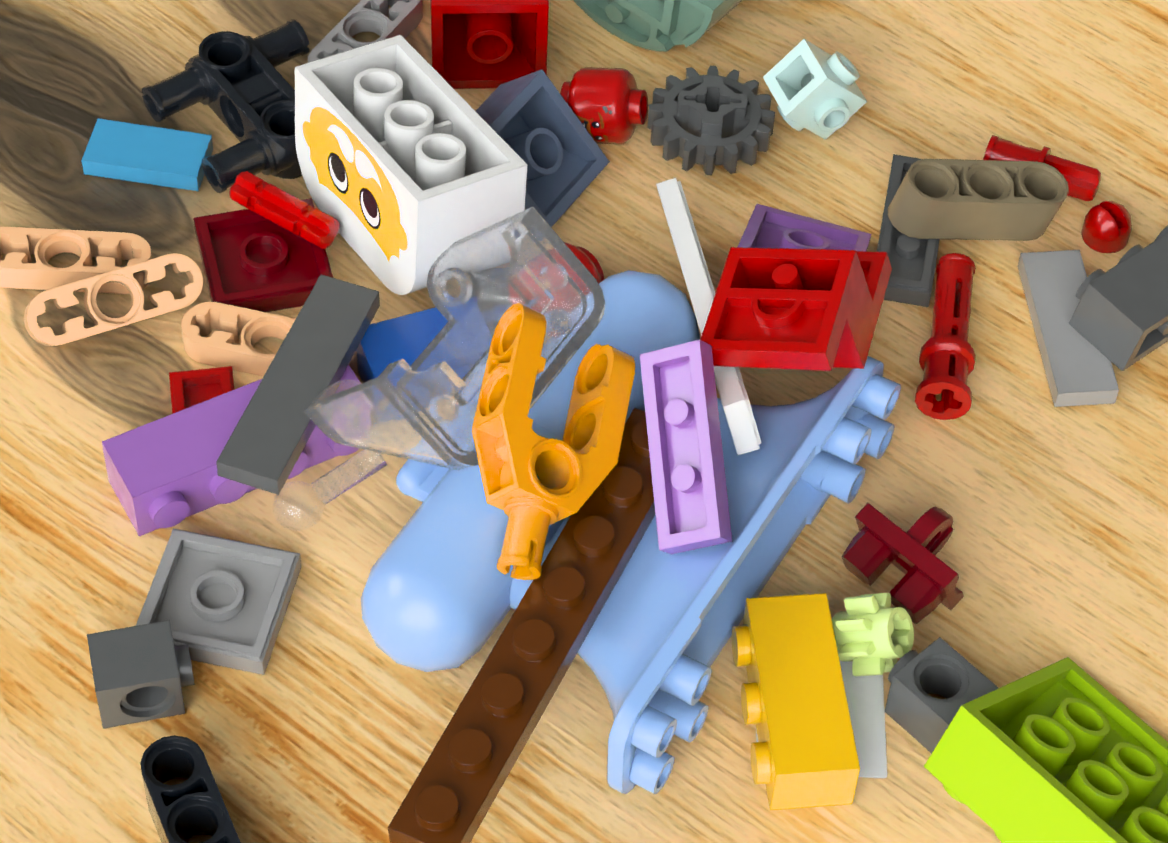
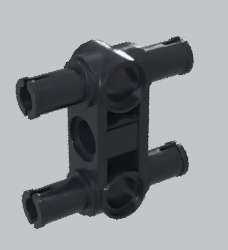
(247, 94)

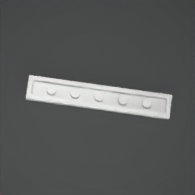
(702, 293)

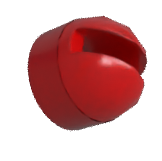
(1107, 227)

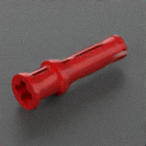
(948, 354)

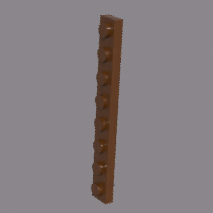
(531, 654)

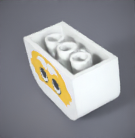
(400, 159)

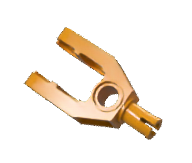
(513, 453)

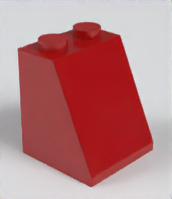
(488, 40)

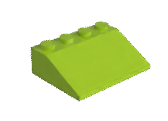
(1056, 762)

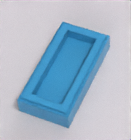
(147, 154)

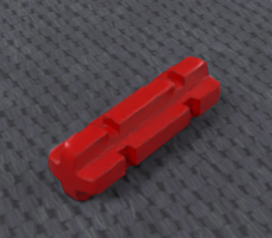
(284, 209)

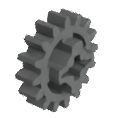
(710, 120)

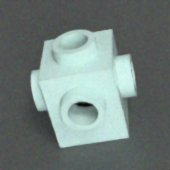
(815, 89)

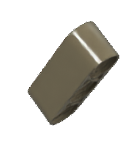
(977, 199)

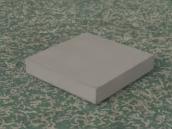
(222, 598)

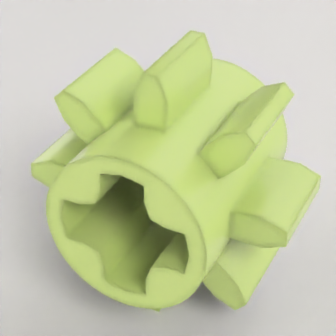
(872, 633)

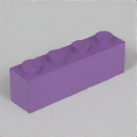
(171, 466)

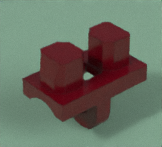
(913, 552)

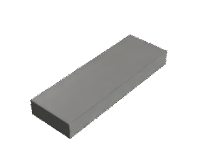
(1072, 365)

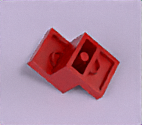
(796, 308)

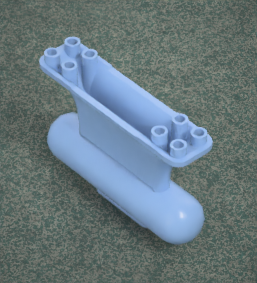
(669, 615)

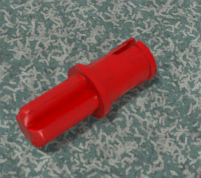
(1081, 179)

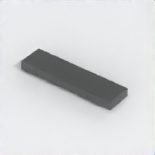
(308, 361)

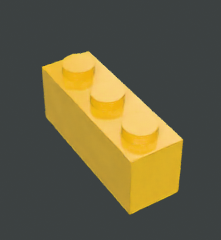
(796, 702)

